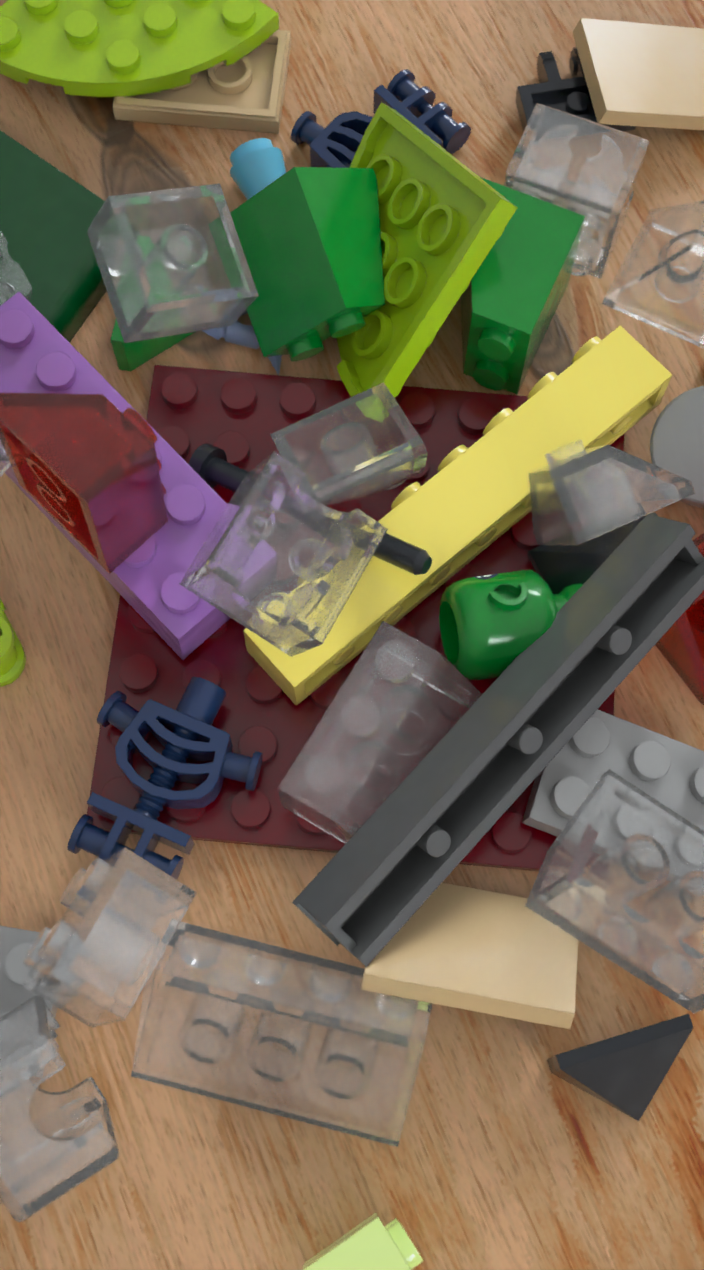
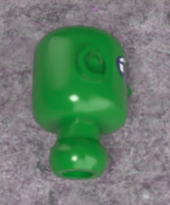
(495, 619)

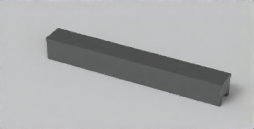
(505, 739)

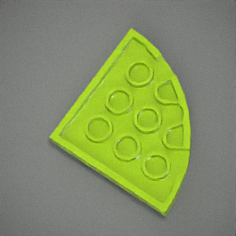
(126, 44)
(434, 237)

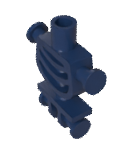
(341, 138)
(191, 739)

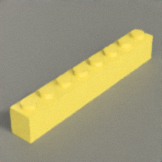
(479, 496)

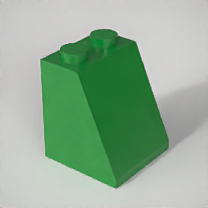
(312, 257)
(517, 290)

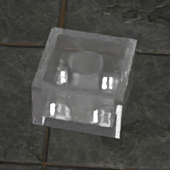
(171, 261)
(107, 939)

